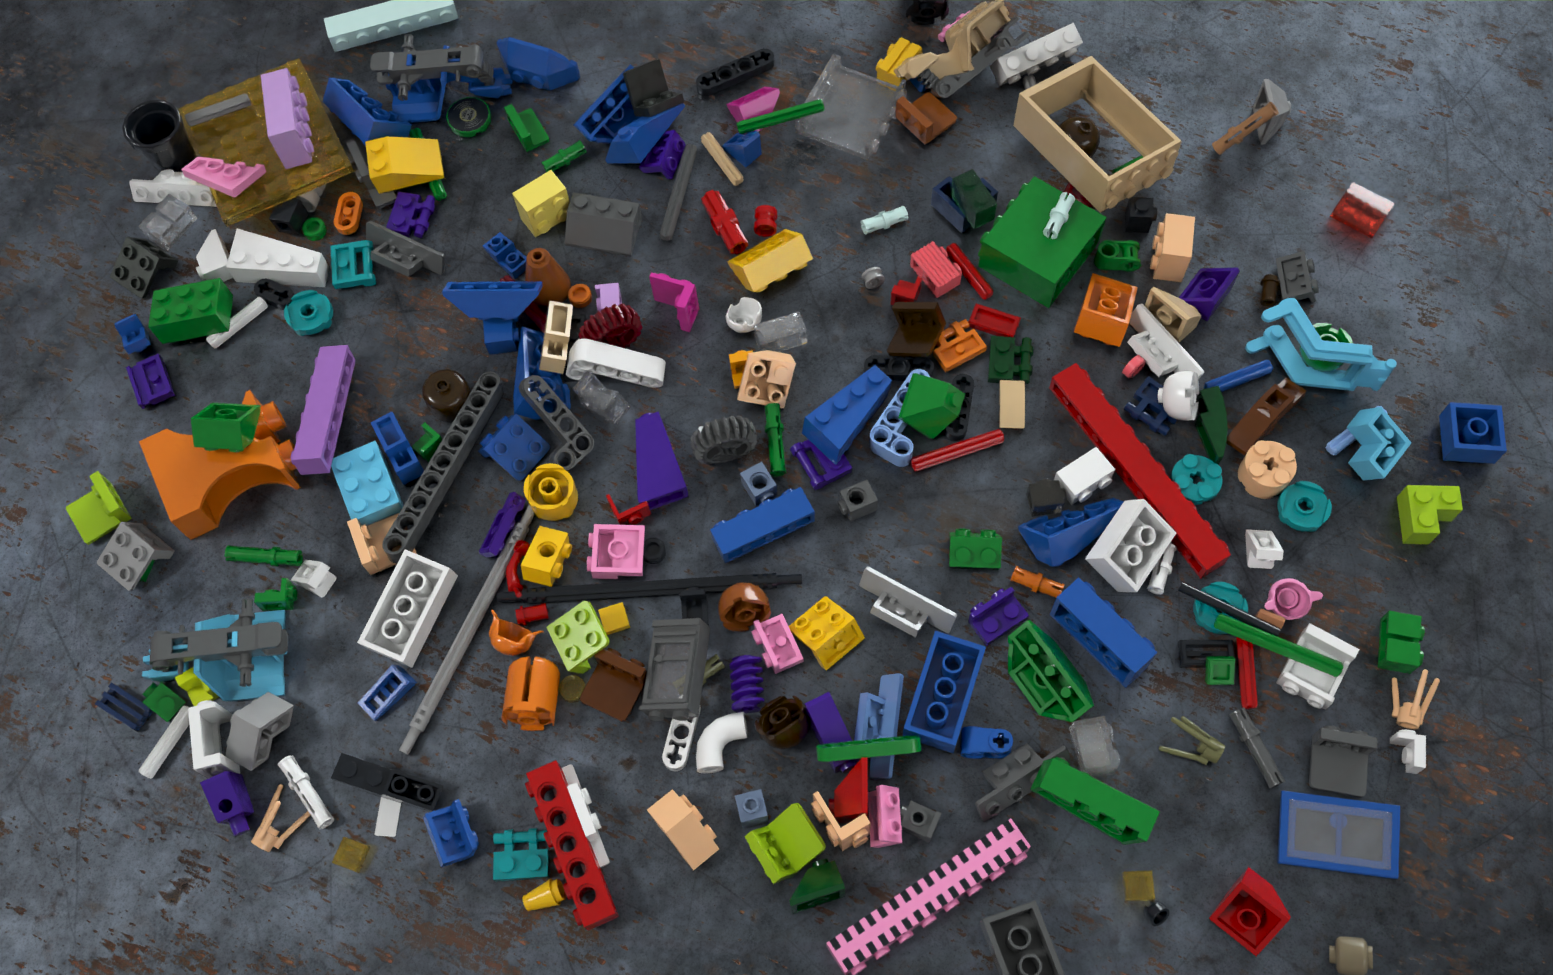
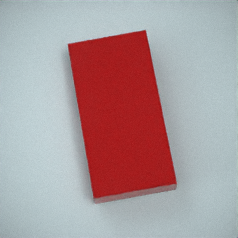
(993, 321)

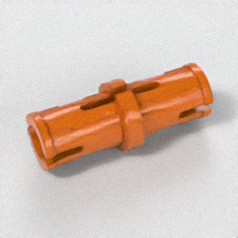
(1037, 582)

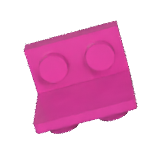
(679, 294)

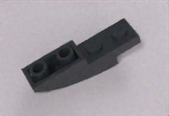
(387, 782)

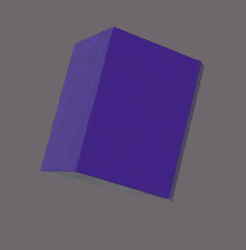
(1209, 289)

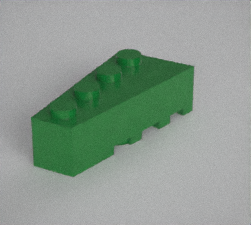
(1095, 802)

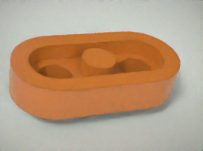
(346, 215)

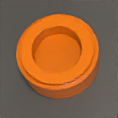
(580, 295)

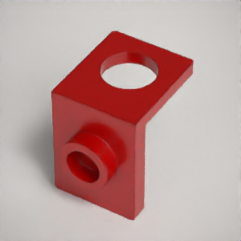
(631, 516)

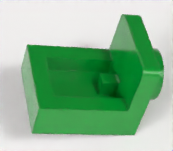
(162, 700)

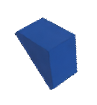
(744, 147)

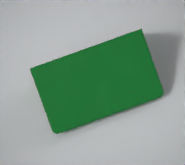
(527, 127)

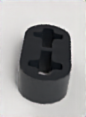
(277, 290)

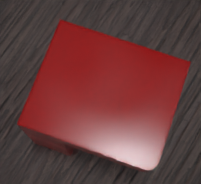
(906, 291)

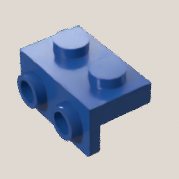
(451, 833)

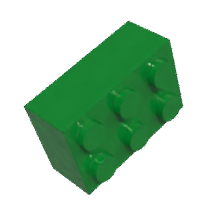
(191, 311)

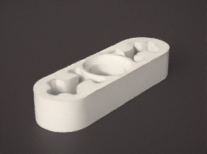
(683, 752)

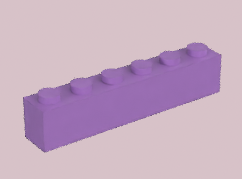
(323, 410)

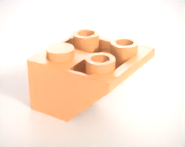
(766, 378)

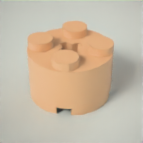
(1267, 469)

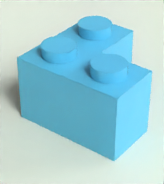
(1380, 443)

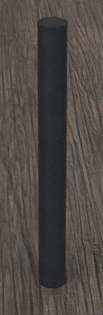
(1228, 609)

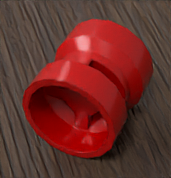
(765, 224)

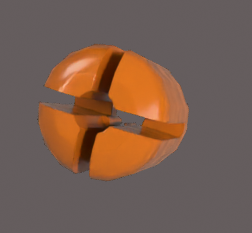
(531, 693)

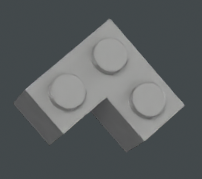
(254, 729)

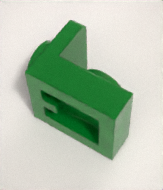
(277, 600)

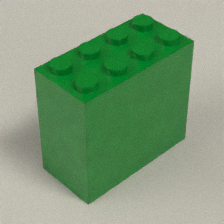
(1029, 260)

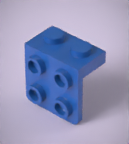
(514, 446)

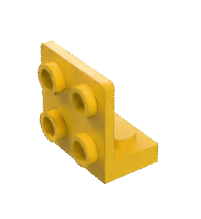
(827, 631)

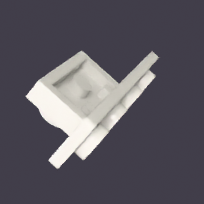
(174, 184)
(1158, 346)
(589, 822)

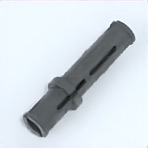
(1257, 748)

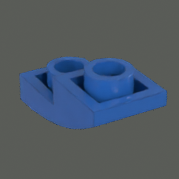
(506, 255)

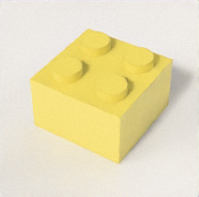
(542, 203)

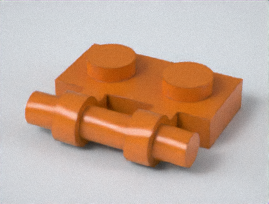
(960, 349)

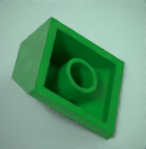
(930, 405)

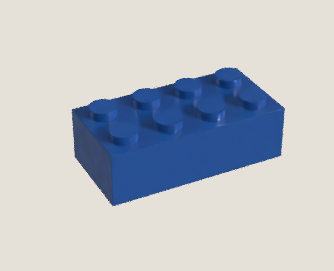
(1103, 632)
(944, 691)

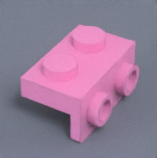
(778, 643)
(884, 816)

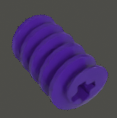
(745, 682)

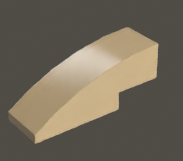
(556, 337)

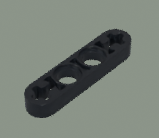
(737, 75)

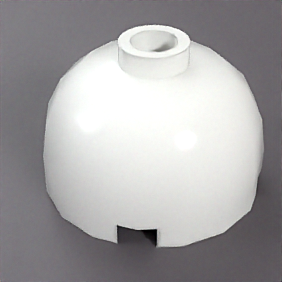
(1180, 395)

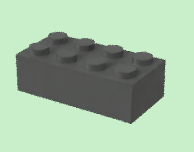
(1021, 942)

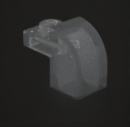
(600, 401)

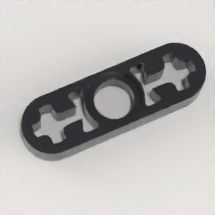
(881, 360)
(963, 416)

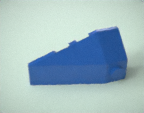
(1067, 535)

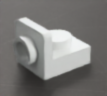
(1415, 751)

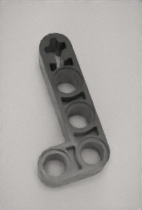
(553, 420)

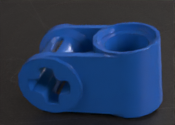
(982, 742)

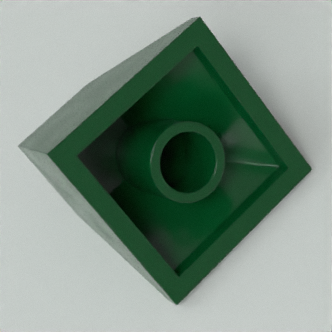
(818, 886)

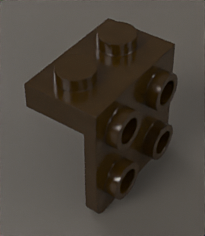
(918, 328)

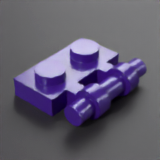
(405, 211)

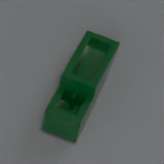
(1212, 422)

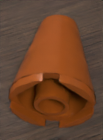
(544, 268)

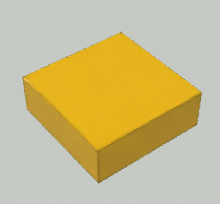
(614, 618)

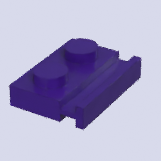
(150, 381)

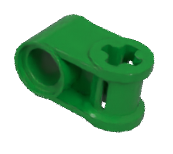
(1118, 255)

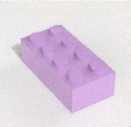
(287, 118)

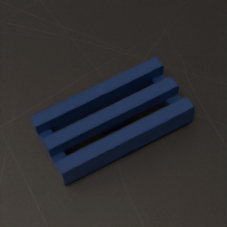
(108, 696)

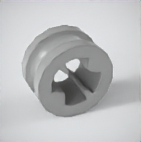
(873, 277)

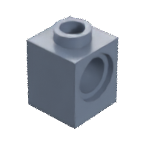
(755, 475)
(751, 808)

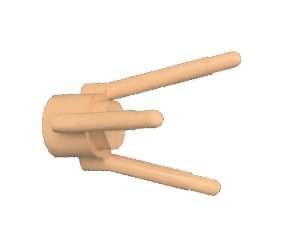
(1410, 714)
(266, 835)

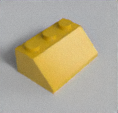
(771, 260)

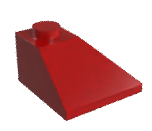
(851, 794)
(1251, 912)

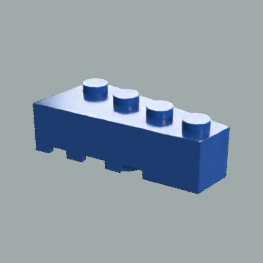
(844, 415)

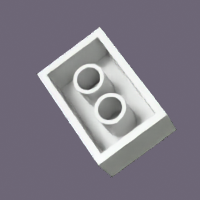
(1130, 545)

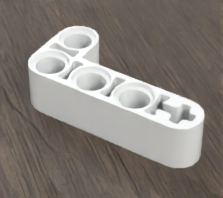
(614, 363)

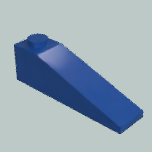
(640, 136)
(527, 365)

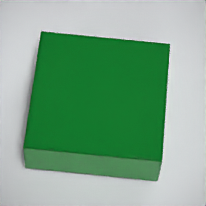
(1220, 670)

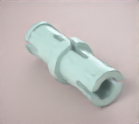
(1059, 215)
(884, 220)

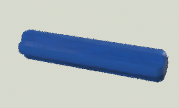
(1241, 376)

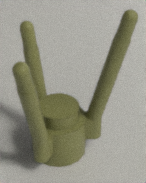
(1208, 747)

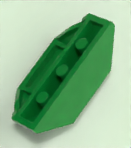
(1046, 675)

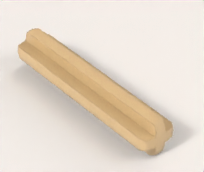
(722, 159)

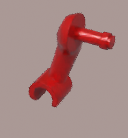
(513, 582)

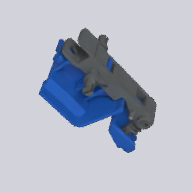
(420, 77)

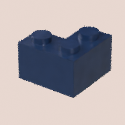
(945, 204)

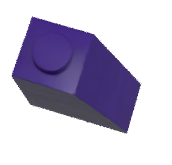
(829, 727)

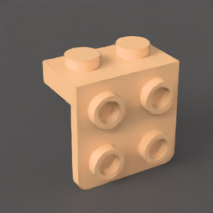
(853, 833)

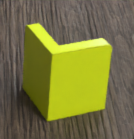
(195, 687)

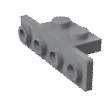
(904, 606)

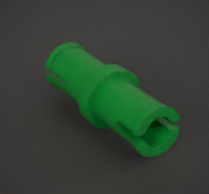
(564, 156)

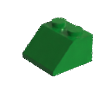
(225, 426)

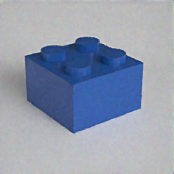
(1472, 433)

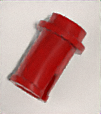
(531, 613)

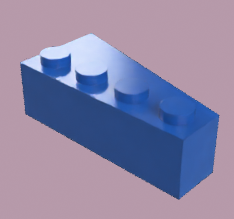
(361, 113)

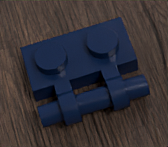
(1148, 397)

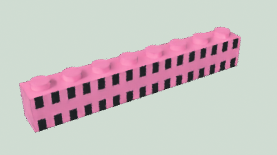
(927, 897)

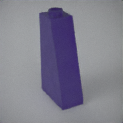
(657, 468)

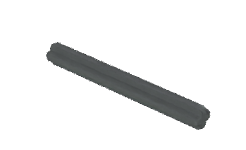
(678, 192)

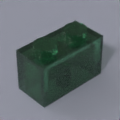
(973, 198)

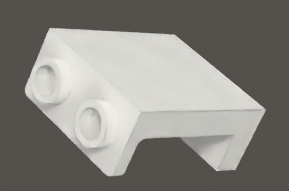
(1309, 682)
(206, 739)

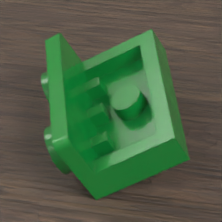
(975, 549)

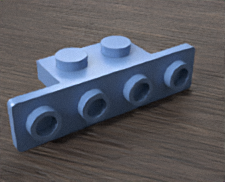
(879, 719)

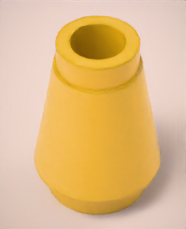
(545, 895)

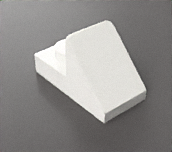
(1262, 549)
(314, 577)

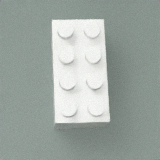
(408, 608)

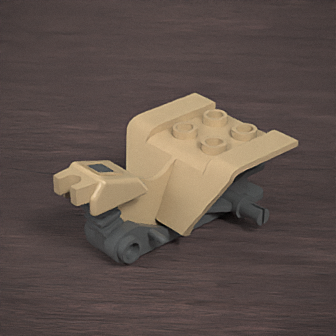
(972, 46)

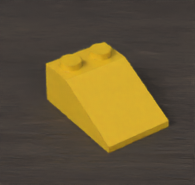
(403, 162)

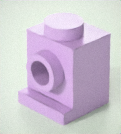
(608, 295)

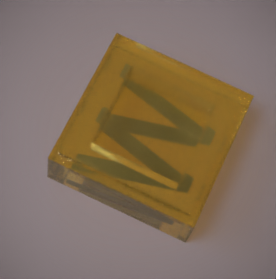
(351, 854)
(1138, 886)

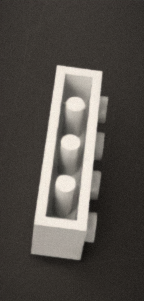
(1036, 54)

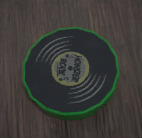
(468, 116)

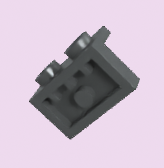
(1296, 276)

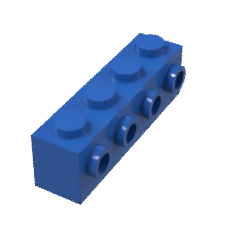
(762, 524)

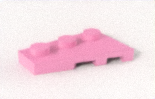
(221, 176)

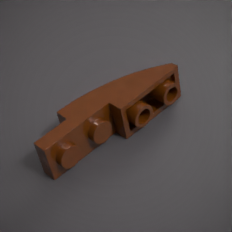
(1264, 415)

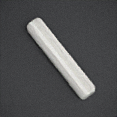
(239, 321)
(166, 743)

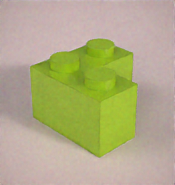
(1422, 508)

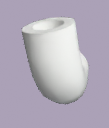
(714, 739)

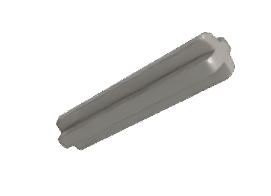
(218, 110)

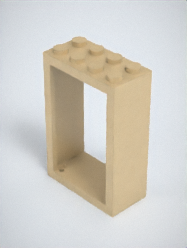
(1120, 109)

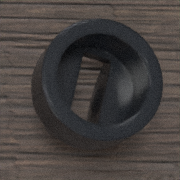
(1156, 913)

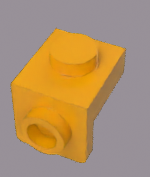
(737, 366)

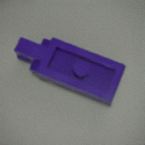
(502, 525)

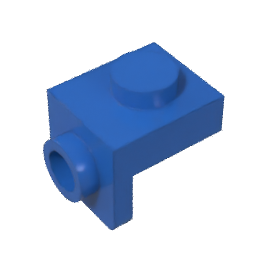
(133, 334)

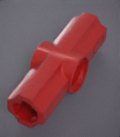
(724, 222)

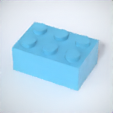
(367, 484)

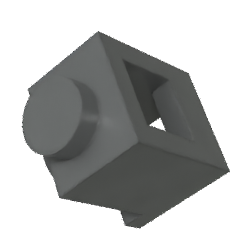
(920, 830)

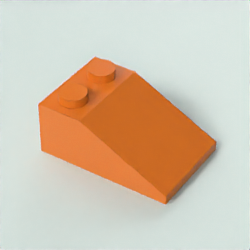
(1106, 310)

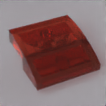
(1362, 210)

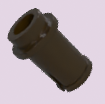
(1269, 290)

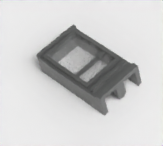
(675, 669)

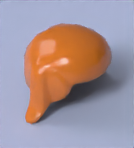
(509, 637)

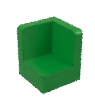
(428, 443)

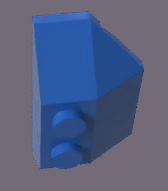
(536, 64)
(608, 113)
(492, 299)

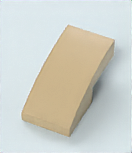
(1012, 404)

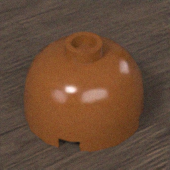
(743, 605)

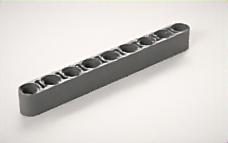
(444, 476)

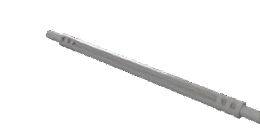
(465, 634)

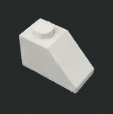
(213, 258)

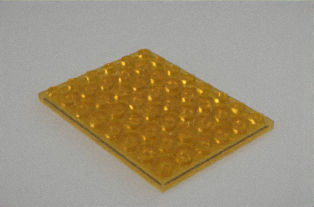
(244, 138)

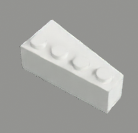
(261, 257)

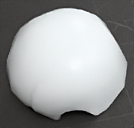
(744, 315)

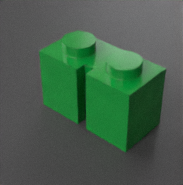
(1400, 642)

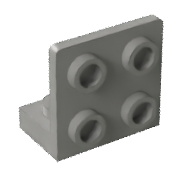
(131, 553)

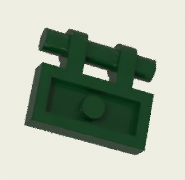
(1002, 359)

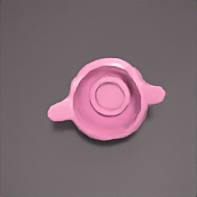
(1291, 599)

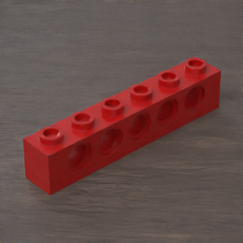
(602, 908)

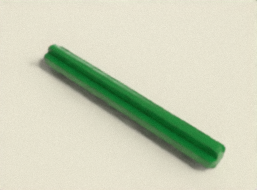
(1278, 645)

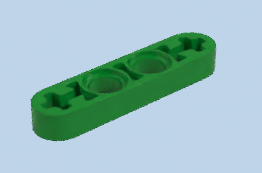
(868, 748)

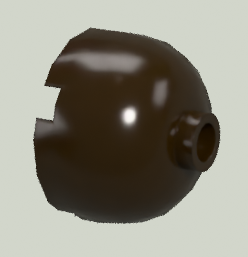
(1083, 133)
(783, 722)

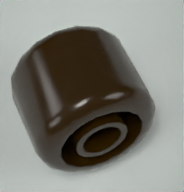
(445, 394)

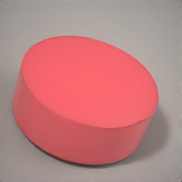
(1134, 367)

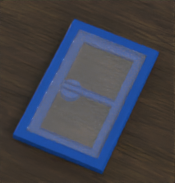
(1339, 834)

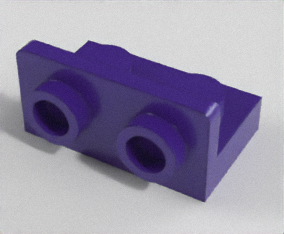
(664, 155)
(997, 616)

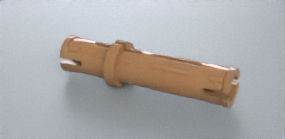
(1223, 143)

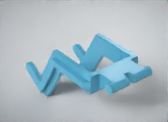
(1364, 367)

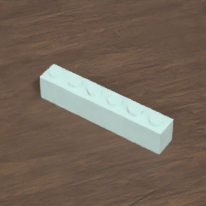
(386, 21)

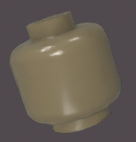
(1351, 956)

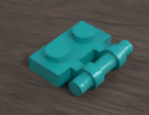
(521, 864)

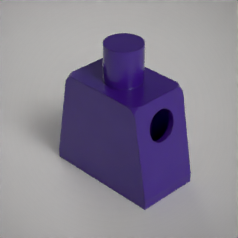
(229, 800)

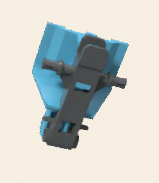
(231, 654)

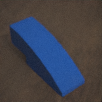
(397, 448)

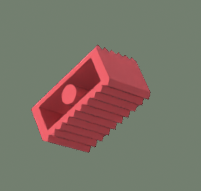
(936, 269)

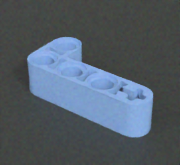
(892, 431)

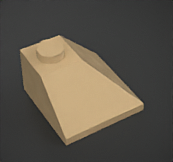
(1173, 313)

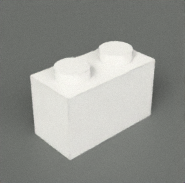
(1085, 476)

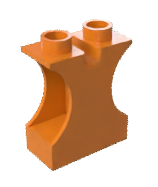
(202, 483)

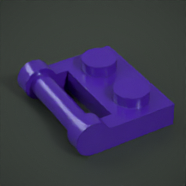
(832, 471)

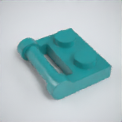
(345, 264)

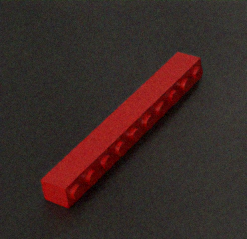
(1139, 469)

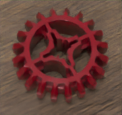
(613, 326)

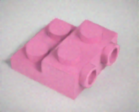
(616, 551)

